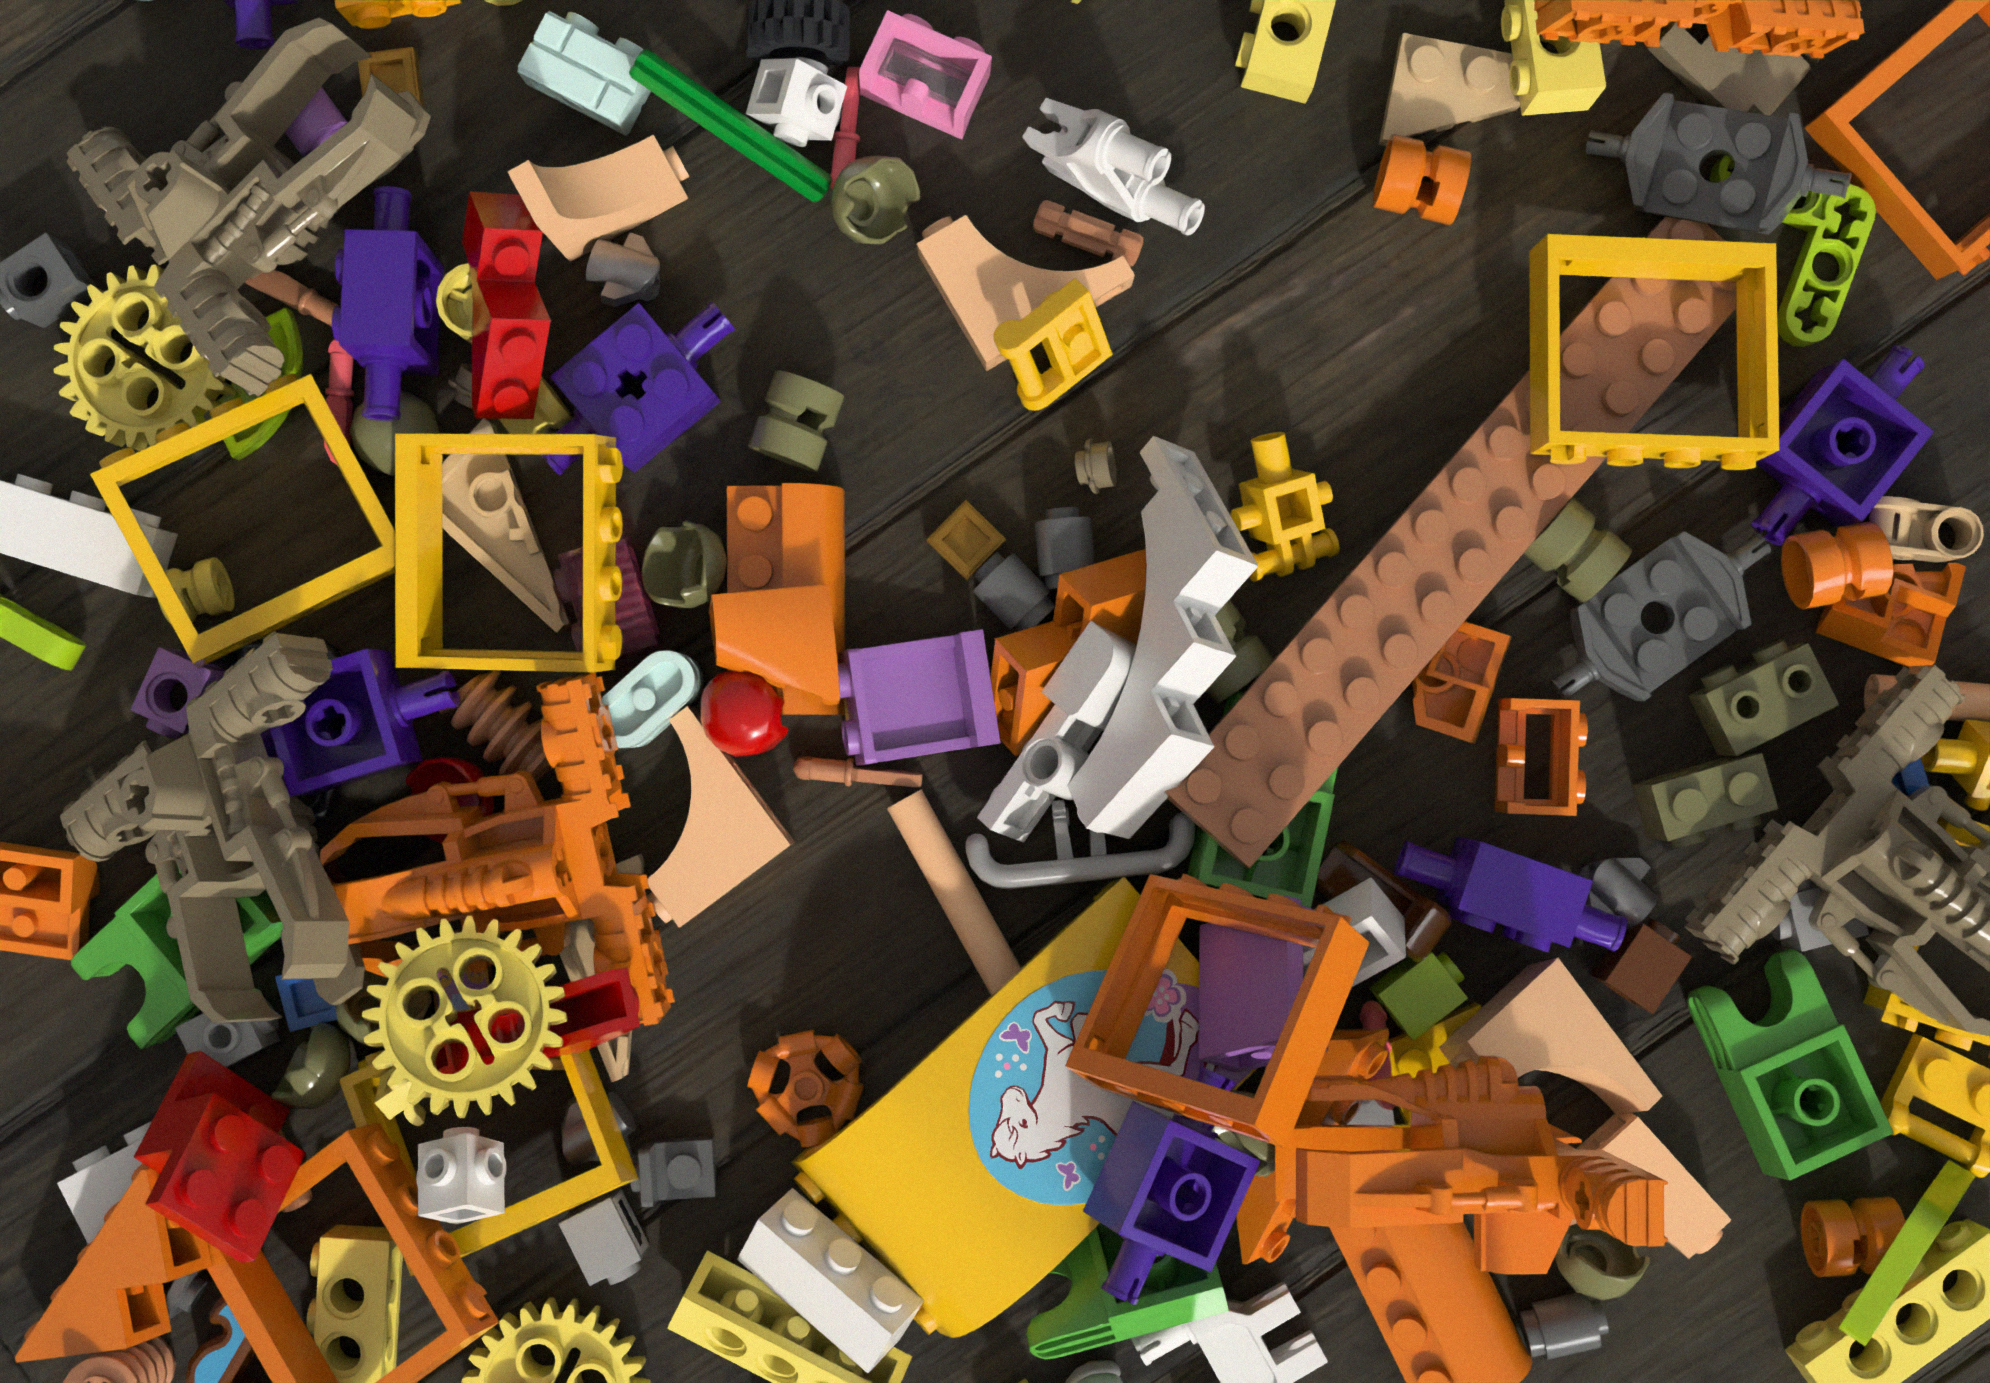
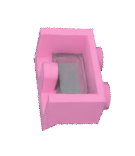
(924, 73)

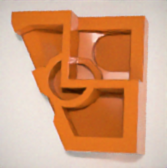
(1903, 622)
(780, 636)
(1459, 682)

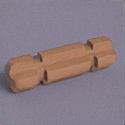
(1087, 232)

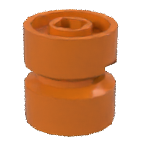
(1401, 173)
(1826, 567)
(1846, 1237)

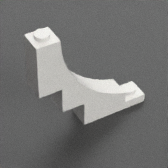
(1191, 572)

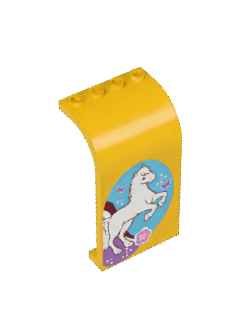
(990, 1145)

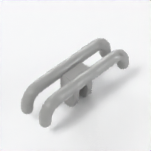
(1082, 869)

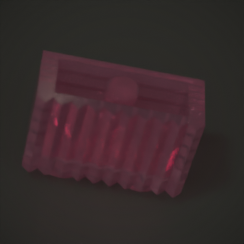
(632, 610)

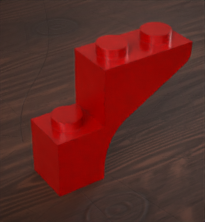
(508, 311)
(595, 1010)

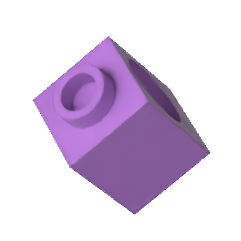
(154, 694)

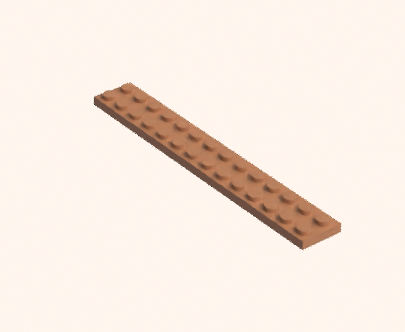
(1441, 559)

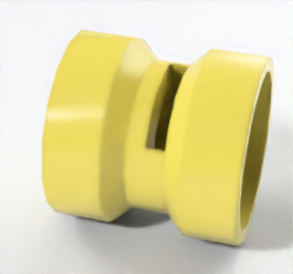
(548, 413)
(203, 588)

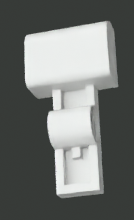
(1084, 699)

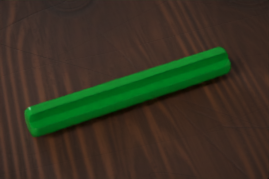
(730, 125)

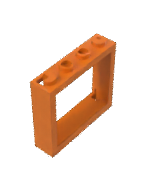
(1868, 171)
(1139, 964)
(430, 1251)

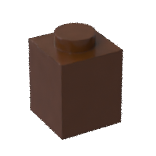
(1643, 965)

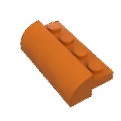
(786, 541)
(45, 900)
(1435, 1304)

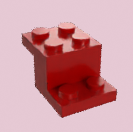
(219, 1157)

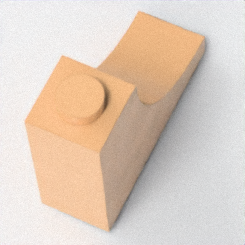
(602, 195)
(990, 287)
(725, 833)
(1552, 1026)
(1690, 1214)

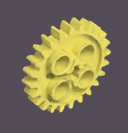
(118, 401)
(414, 1043)
(511, 1360)

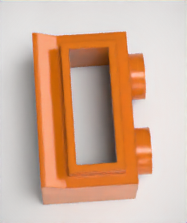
(1567, 734)

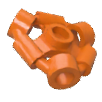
(808, 1085)

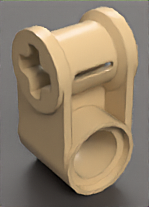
(1914, 528)

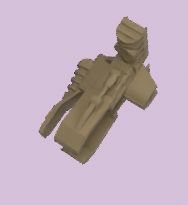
(242, 202)
(231, 833)
(1872, 859)

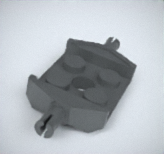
(1679, 136)
(1703, 606)

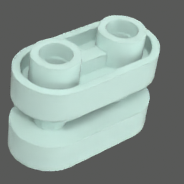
(651, 696)

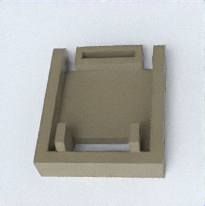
(1730, 78)

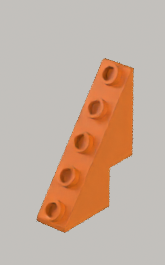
(1026, 660)
(1262, 1220)
(117, 1285)

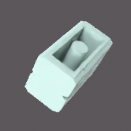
(584, 70)

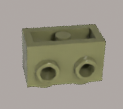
(1762, 698)
(1704, 797)

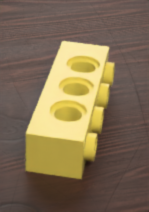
(1282, 66)
(1546, 79)
(376, 1264)
(1934, 1324)
(759, 1331)

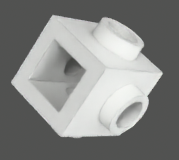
(796, 100)
(461, 1177)

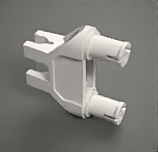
(1113, 166)
(1236, 1344)

